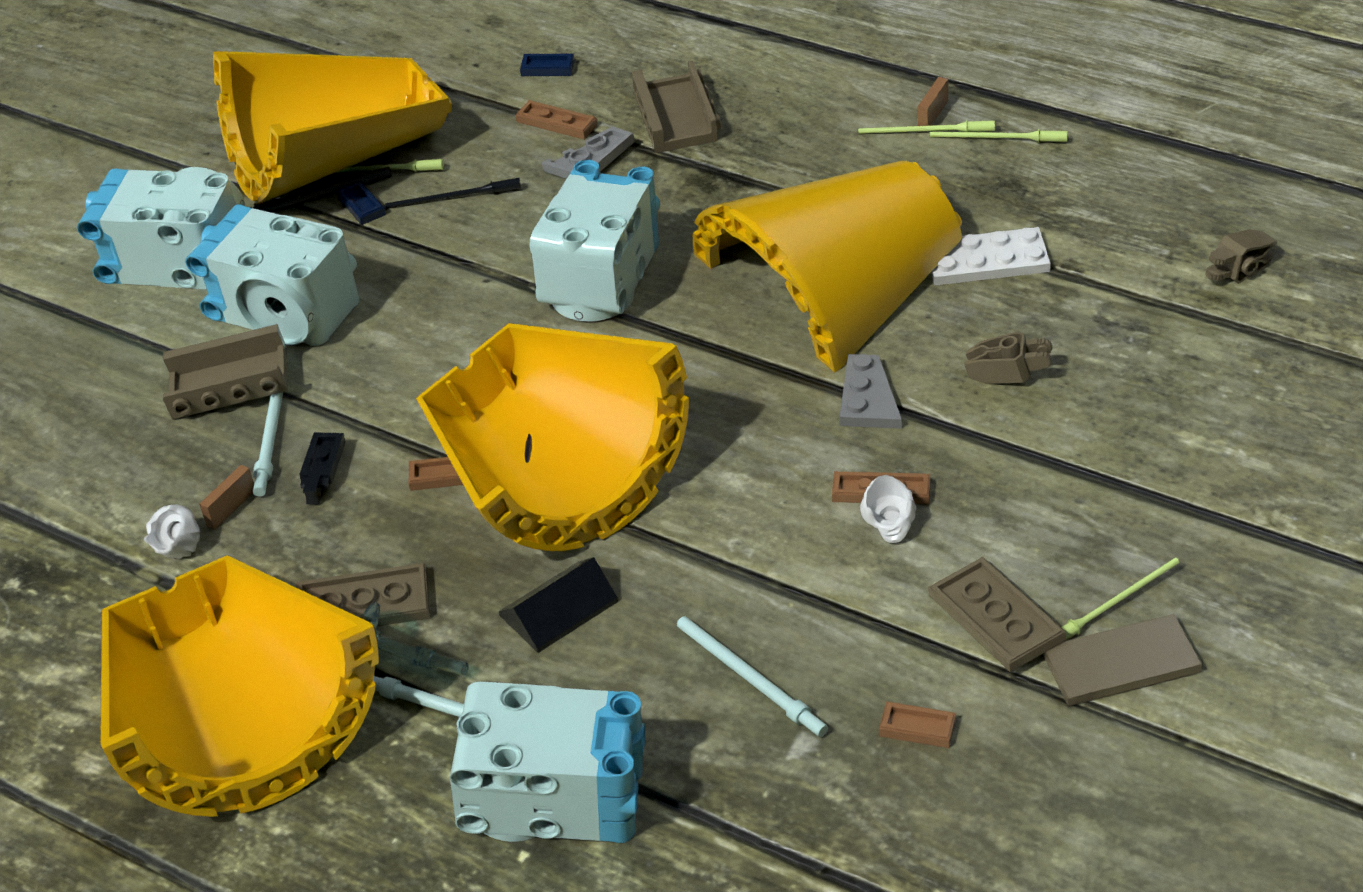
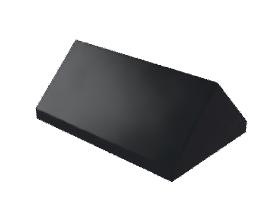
(560, 604)

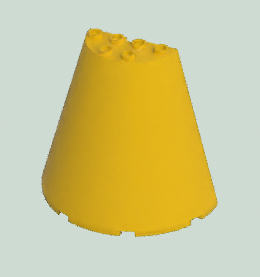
(317, 114)
(843, 245)
(600, 422)
(230, 688)

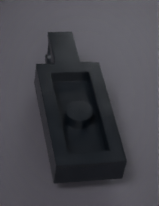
(321, 464)

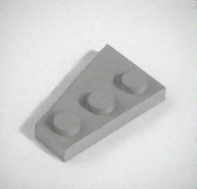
(599, 148)
(867, 395)

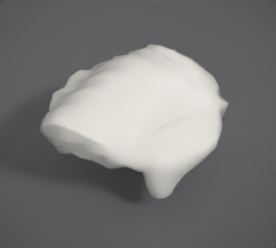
(888, 507)
(173, 531)

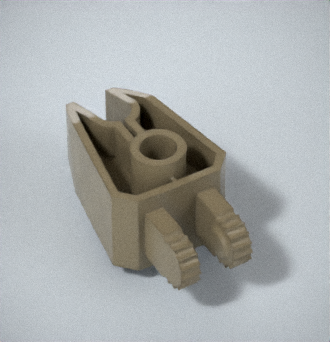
(1241, 255)
(1007, 358)

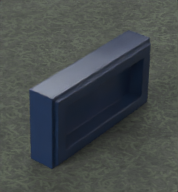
(547, 64)
(361, 203)

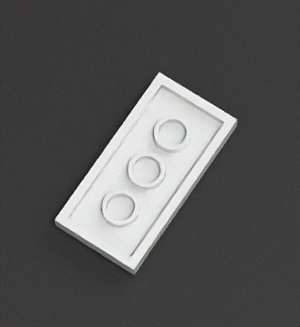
(993, 256)

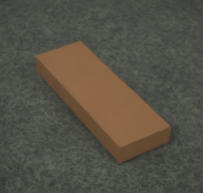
(556, 119)
(852, 485)

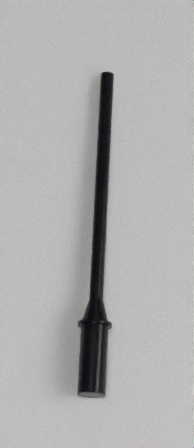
(493, 187)

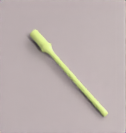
(968, 126)
(1040, 135)
(416, 165)
(1074, 626)

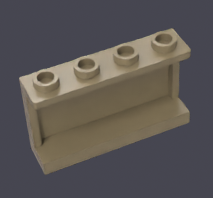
(676, 110)
(226, 371)

